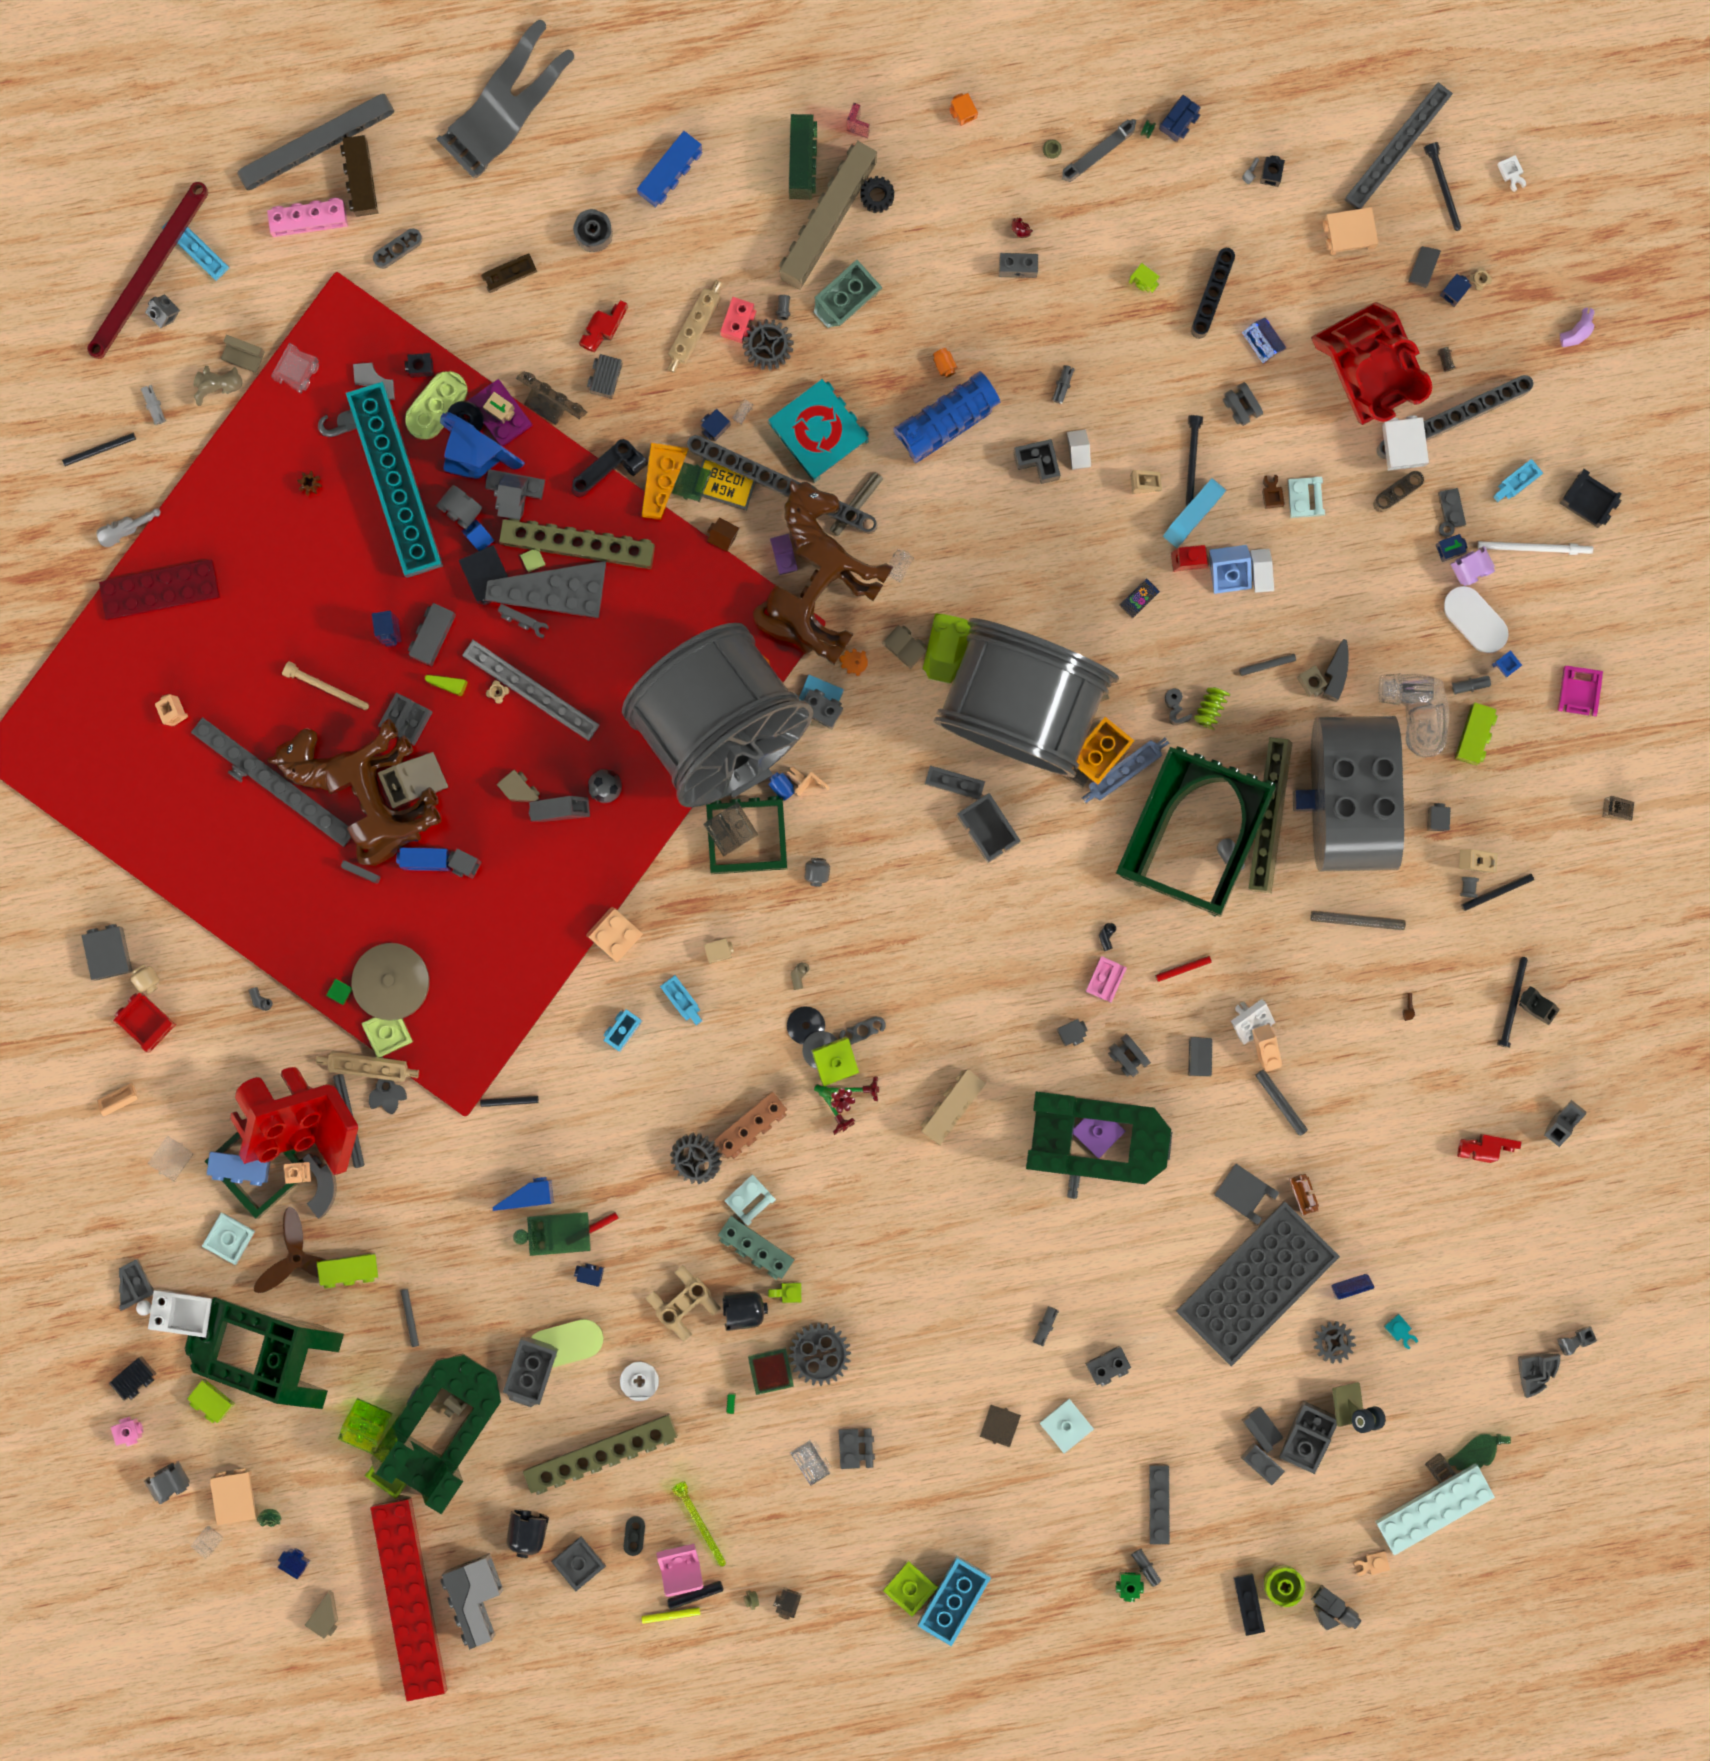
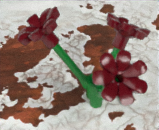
(842, 1100)

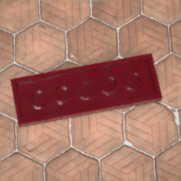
(159, 589)

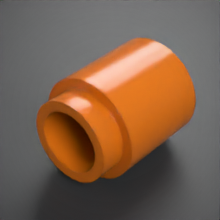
(944, 362)

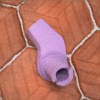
(1580, 331)

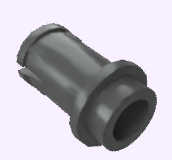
(783, 307)

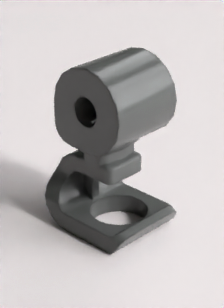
(1172, 700)
(1583, 1338)

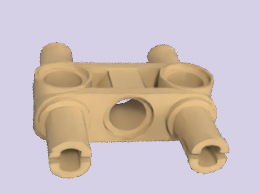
(683, 1303)

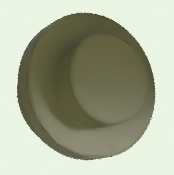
(1052, 149)
(751, 1599)

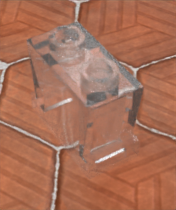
(295, 368)

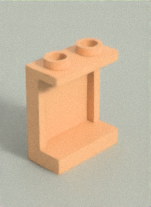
(1350, 230)
(233, 1497)

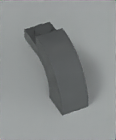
(326, 1187)

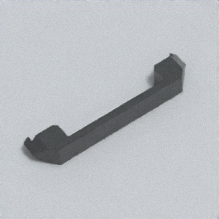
(1121, 134)

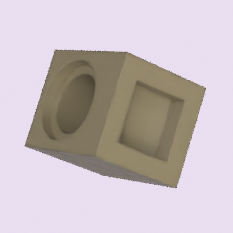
(1313, 672)

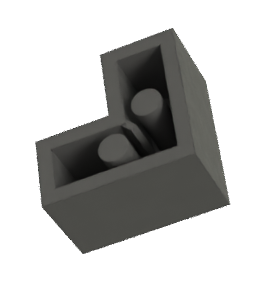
(1040, 455)
(511, 496)

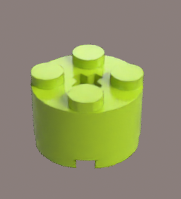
(1295, 1588)

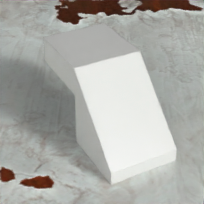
(1262, 570)

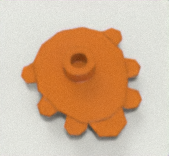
(854, 661)

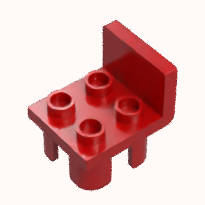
(1375, 362)
(294, 1121)

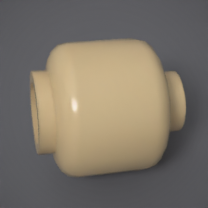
(145, 979)

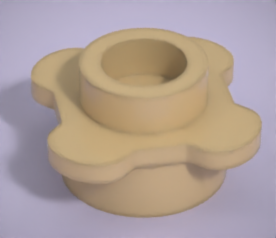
(1481, 273)
(502, 692)

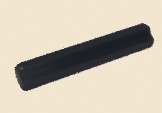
(693, 1596)

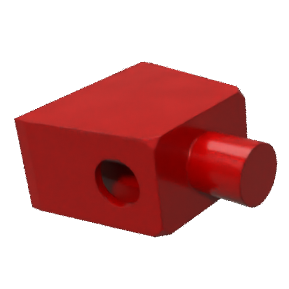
(1189, 558)

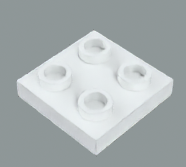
(1251, 1018)

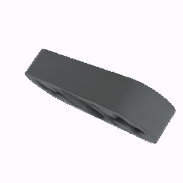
(396, 256)

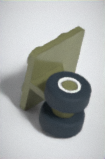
(1350, 1409)

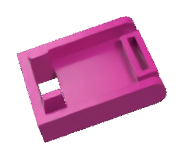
(1578, 694)

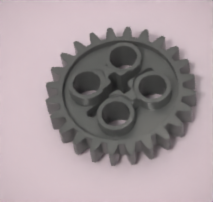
(814, 1337)

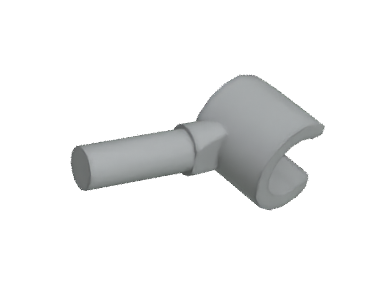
(1248, 176)

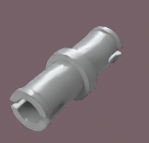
(153, 405)

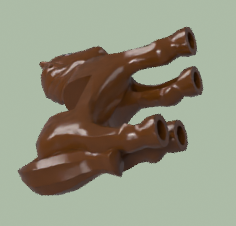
(794, 618)
(383, 829)

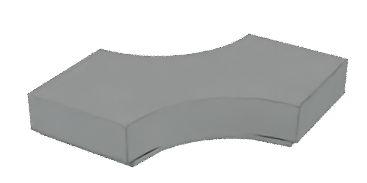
(365, 375)

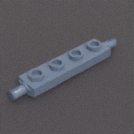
(1126, 770)

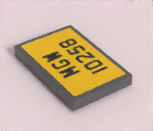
(727, 486)

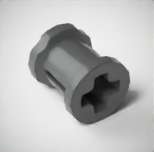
(1469, 887)

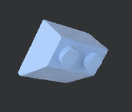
(1230, 569)

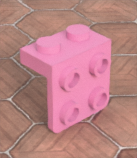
(680, 1570)

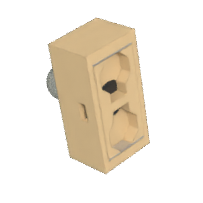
(1478, 861)

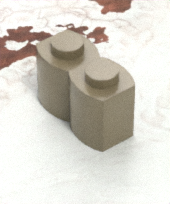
(905, 646)

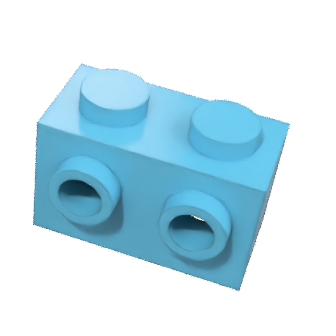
(622, 1030)

